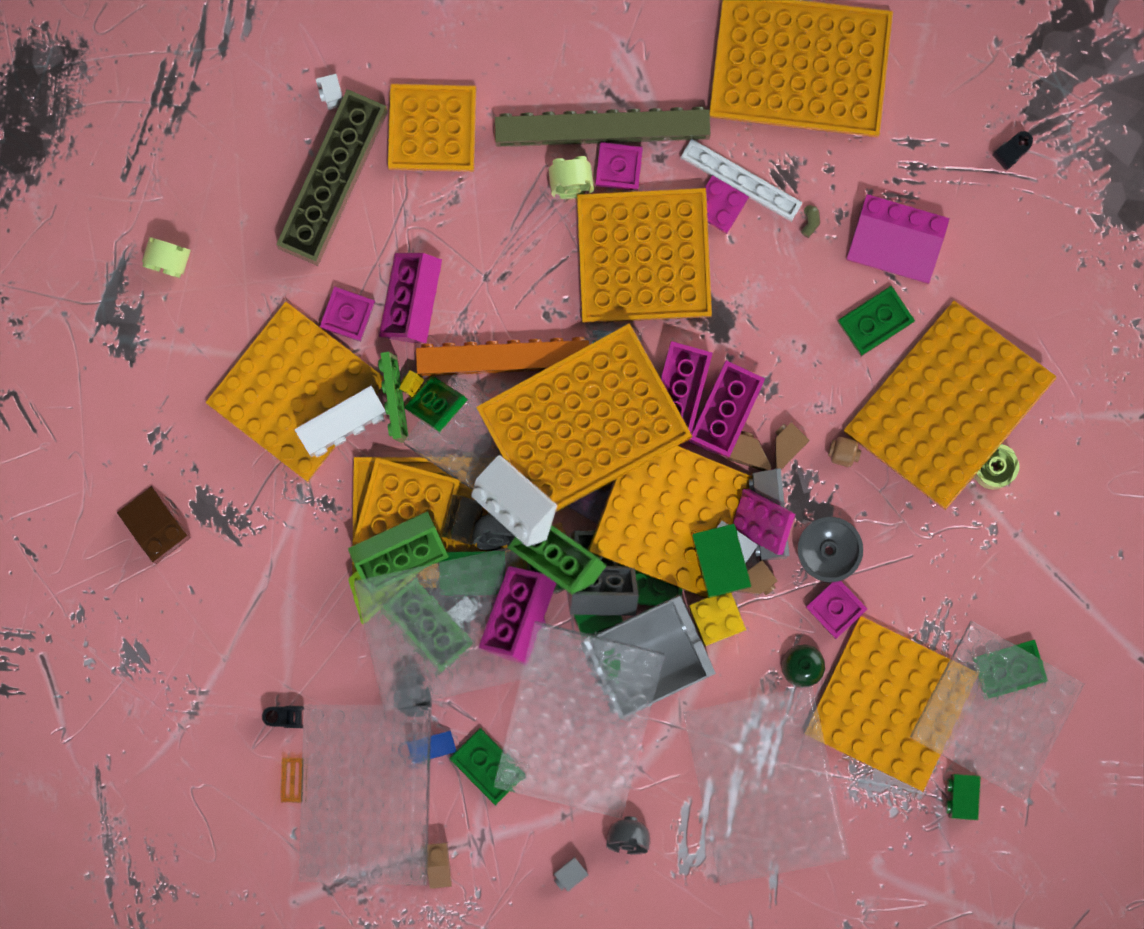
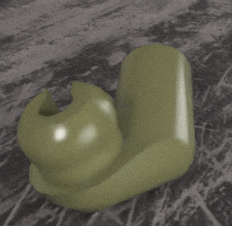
(813, 220)

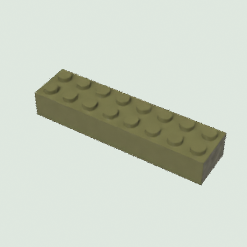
(332, 177)

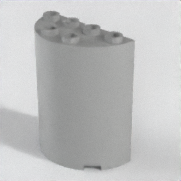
(672, 632)

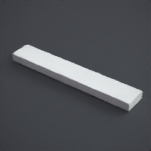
(742, 180)

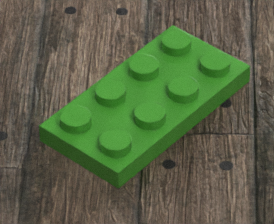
(395, 402)

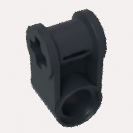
(1011, 151)
(285, 716)

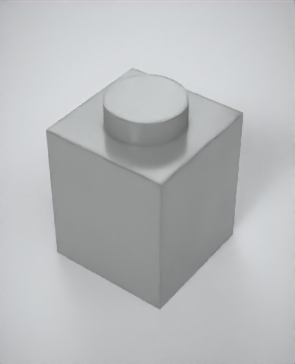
(570, 875)

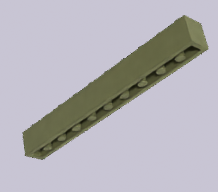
(602, 127)

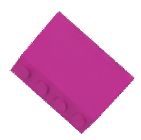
(897, 238)

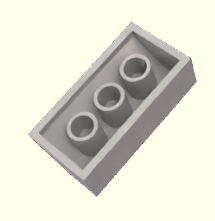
(770, 486)

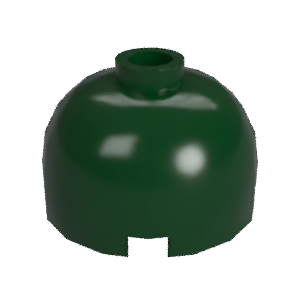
(803, 665)

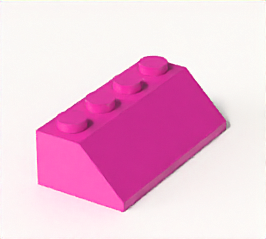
(410, 297)
(685, 378)
(726, 409)
(519, 604)

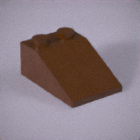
(153, 525)

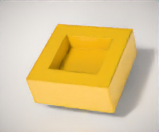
(411, 383)

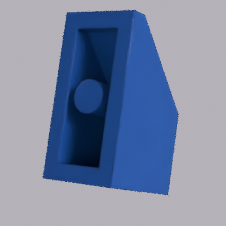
(441, 745)

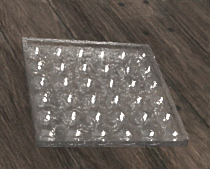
(997, 710)

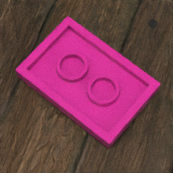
(763, 521)

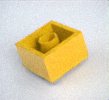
(717, 618)

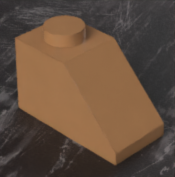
(788, 444)
(749, 452)
(761, 580)
(439, 866)

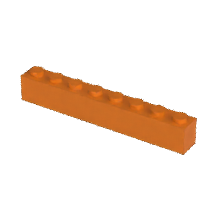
(494, 356)

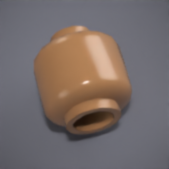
(844, 452)

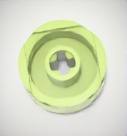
(570, 177)
(166, 256)
(1002, 477)

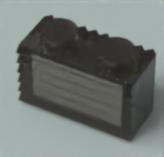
(461, 519)

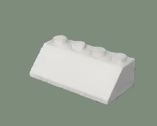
(340, 422)
(514, 501)

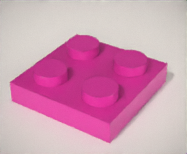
(619, 166)
(723, 204)
(347, 314)
(836, 608)

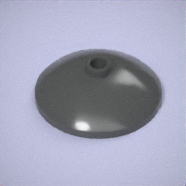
(843, 540)

